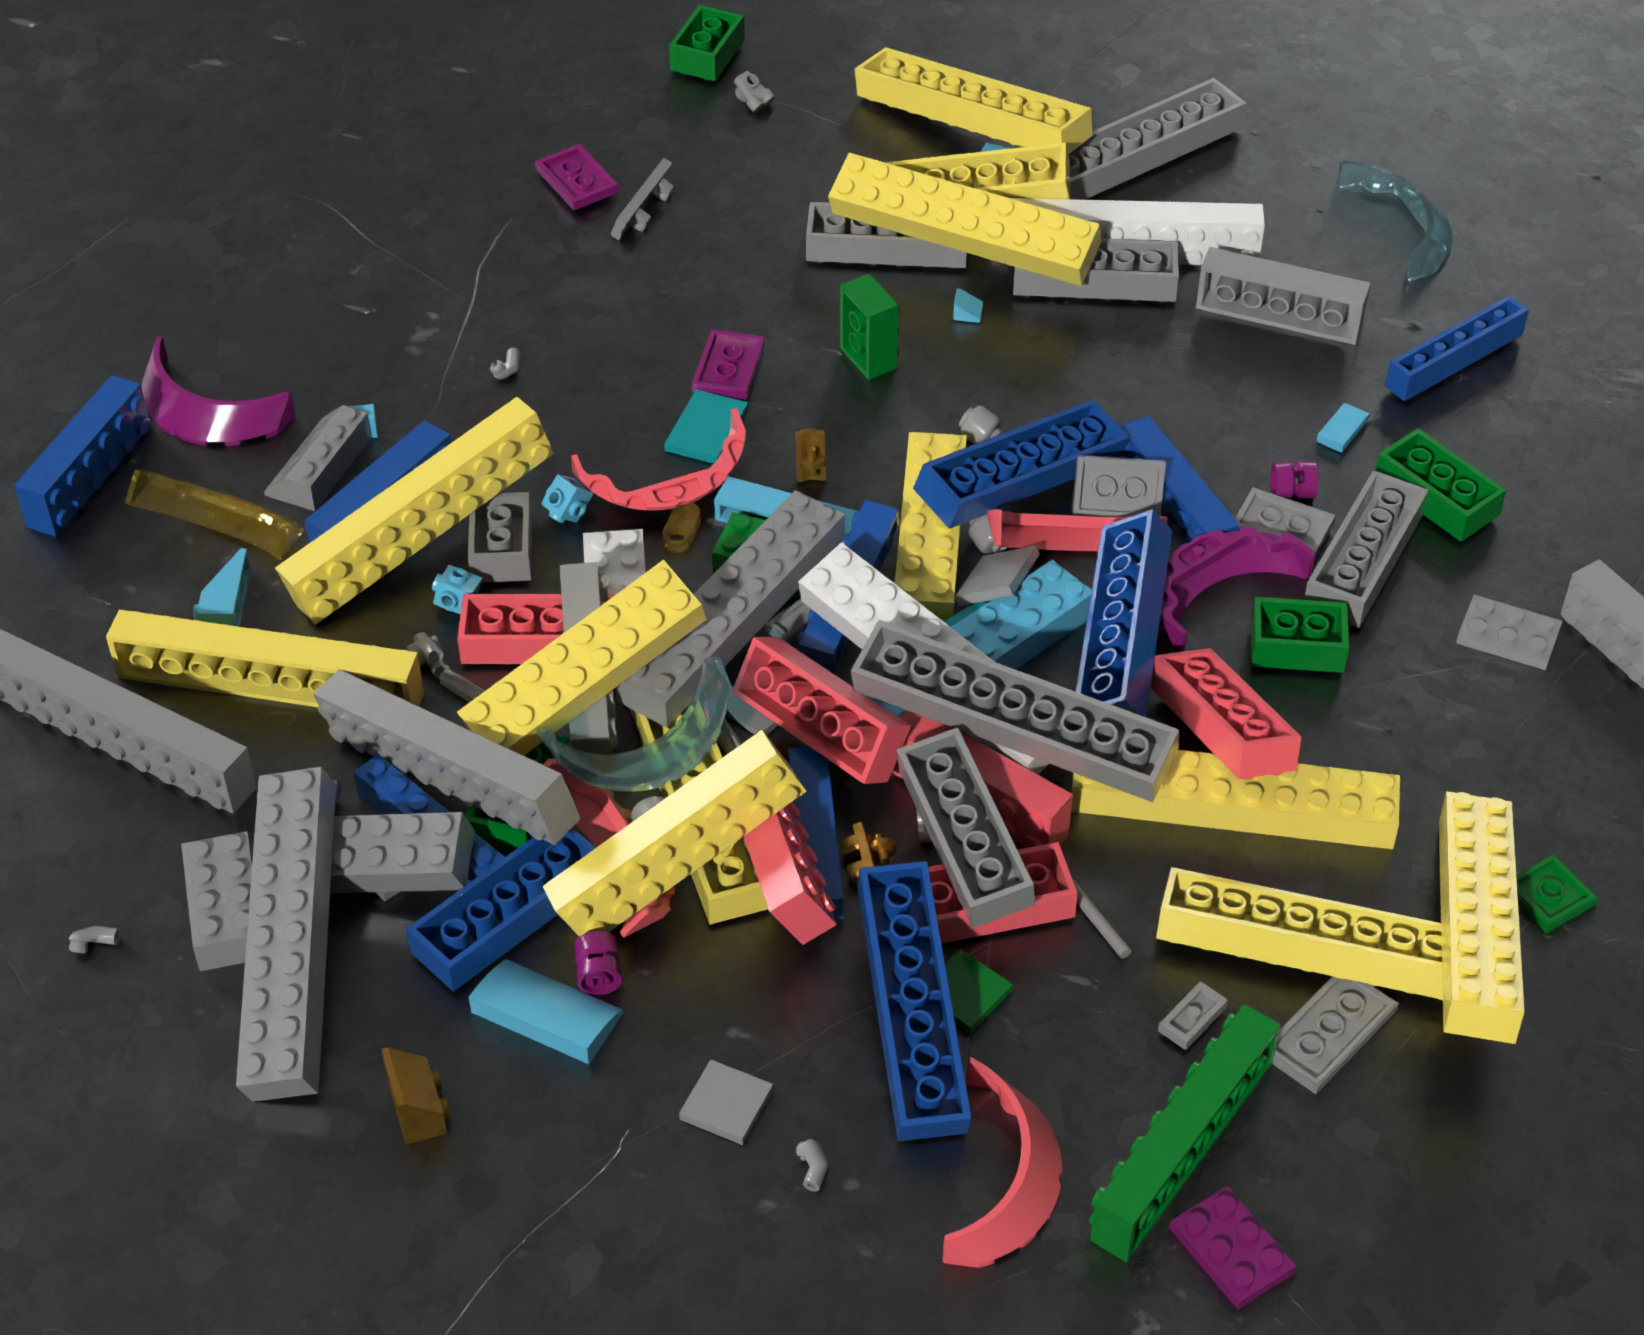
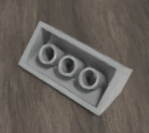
(322, 459)

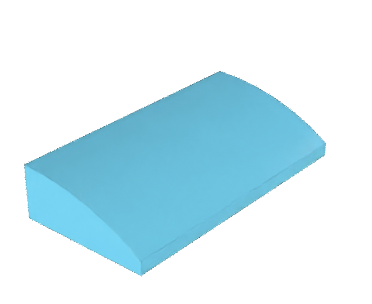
(544, 1010)

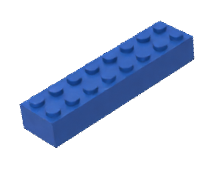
(1017, 463)
(1125, 612)
(913, 1002)

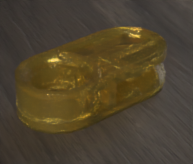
(682, 521)

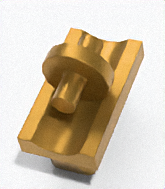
(810, 454)
(870, 851)

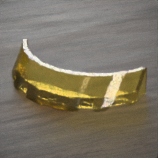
(215, 511)

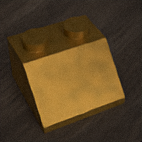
(415, 1095)

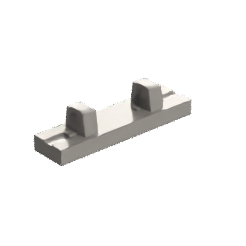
(633, 213)

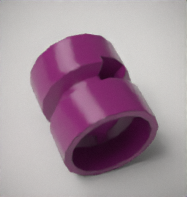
(1284, 483)
(597, 963)

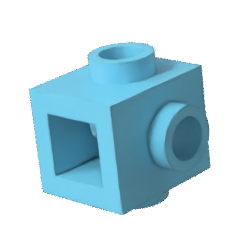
(566, 499)
(451, 587)

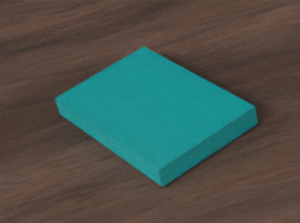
(704, 426)

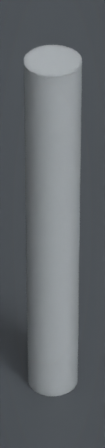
(1101, 923)

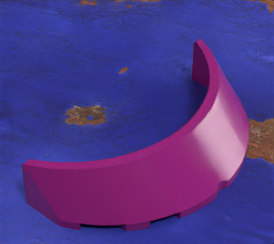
(208, 419)
(1222, 556)

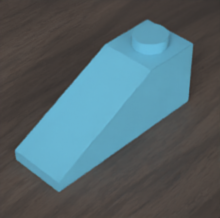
(225, 594)

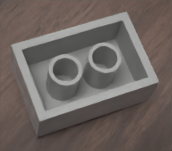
(501, 538)

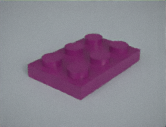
(577, 177)
(728, 364)
(1232, 1247)

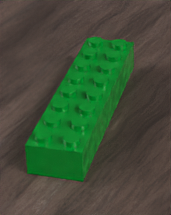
(1183, 1132)

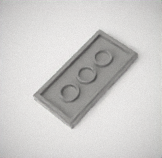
(1330, 1030)

